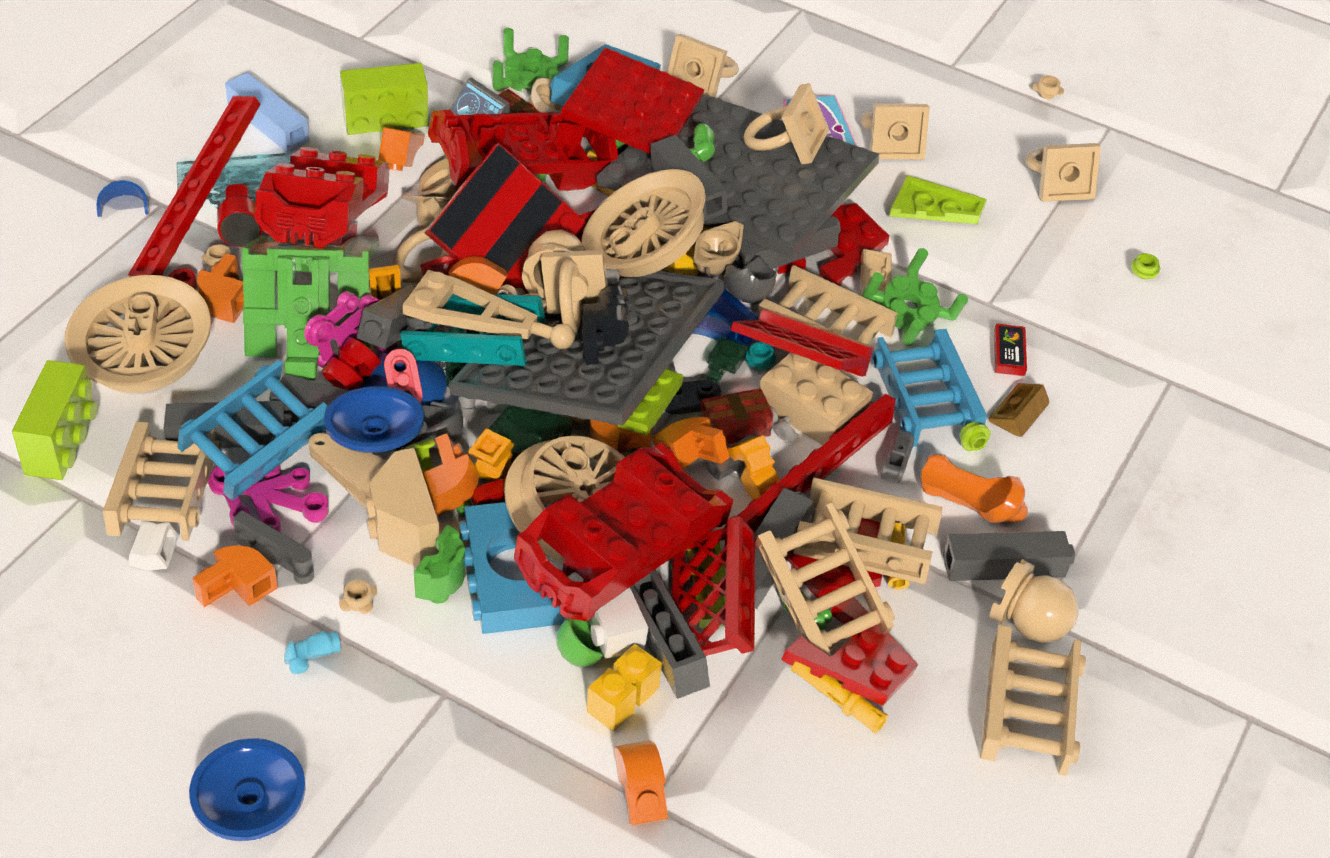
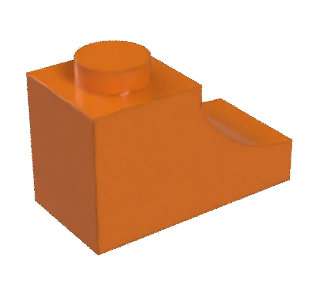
(399, 147)

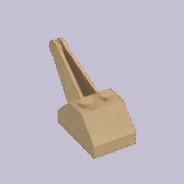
(390, 492)

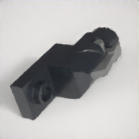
(606, 322)

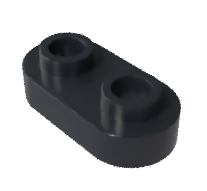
(690, 396)

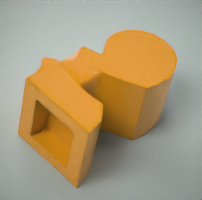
(493, 455)
(758, 471)

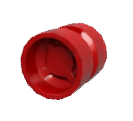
(351, 366)

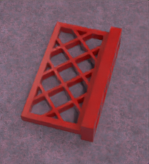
(807, 341)
(738, 582)

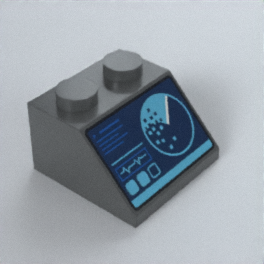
(478, 99)

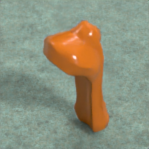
(993, 498)

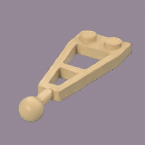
(436, 289)

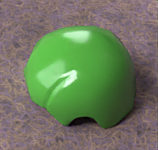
(576, 643)

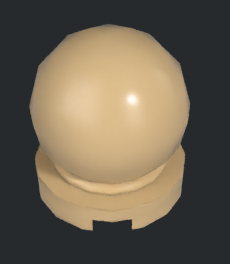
(548, 242)
(1039, 605)

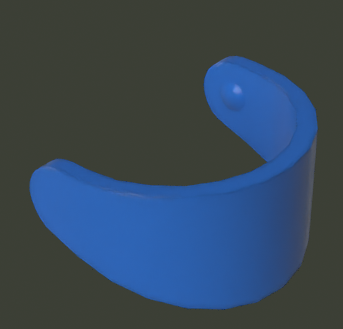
(117, 189)

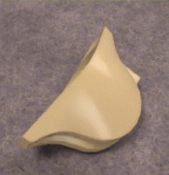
(718, 248)

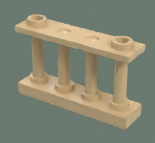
(835, 298)
(135, 465)
(877, 553)
(790, 580)
(1000, 707)

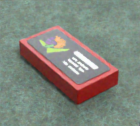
(1010, 349)

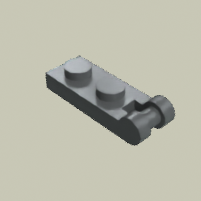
(274, 546)

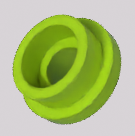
(1146, 266)
(974, 436)

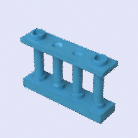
(948, 370)
(262, 458)

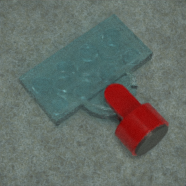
(236, 195)

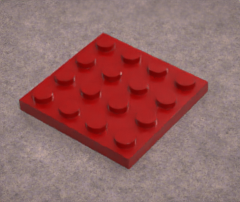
(631, 101)

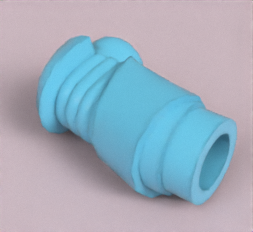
(313, 647)

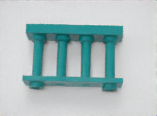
(472, 348)

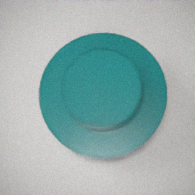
(760, 356)

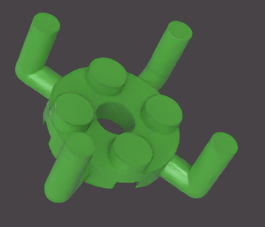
(527, 67)
(914, 290)

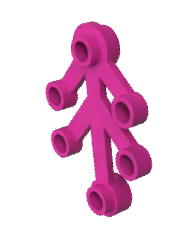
(322, 328)
(313, 505)

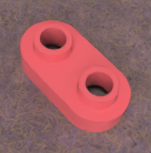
(408, 379)

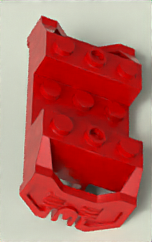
(538, 140)
(318, 195)
(618, 532)

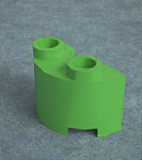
(443, 573)

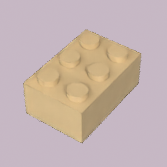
(814, 396)

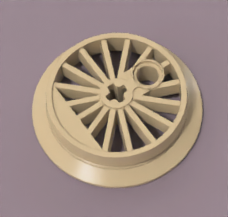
(642, 214)
(141, 334)
(559, 477)

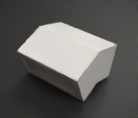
(153, 546)

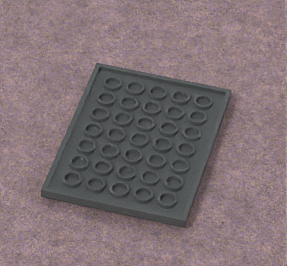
(766, 189)
(560, 381)

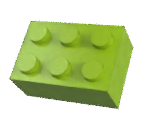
(384, 98)
(54, 420)

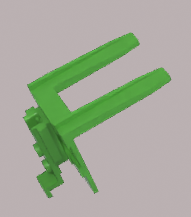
(297, 301)

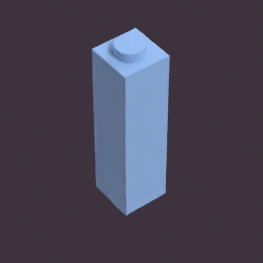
(274, 115)

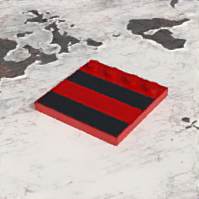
(500, 215)

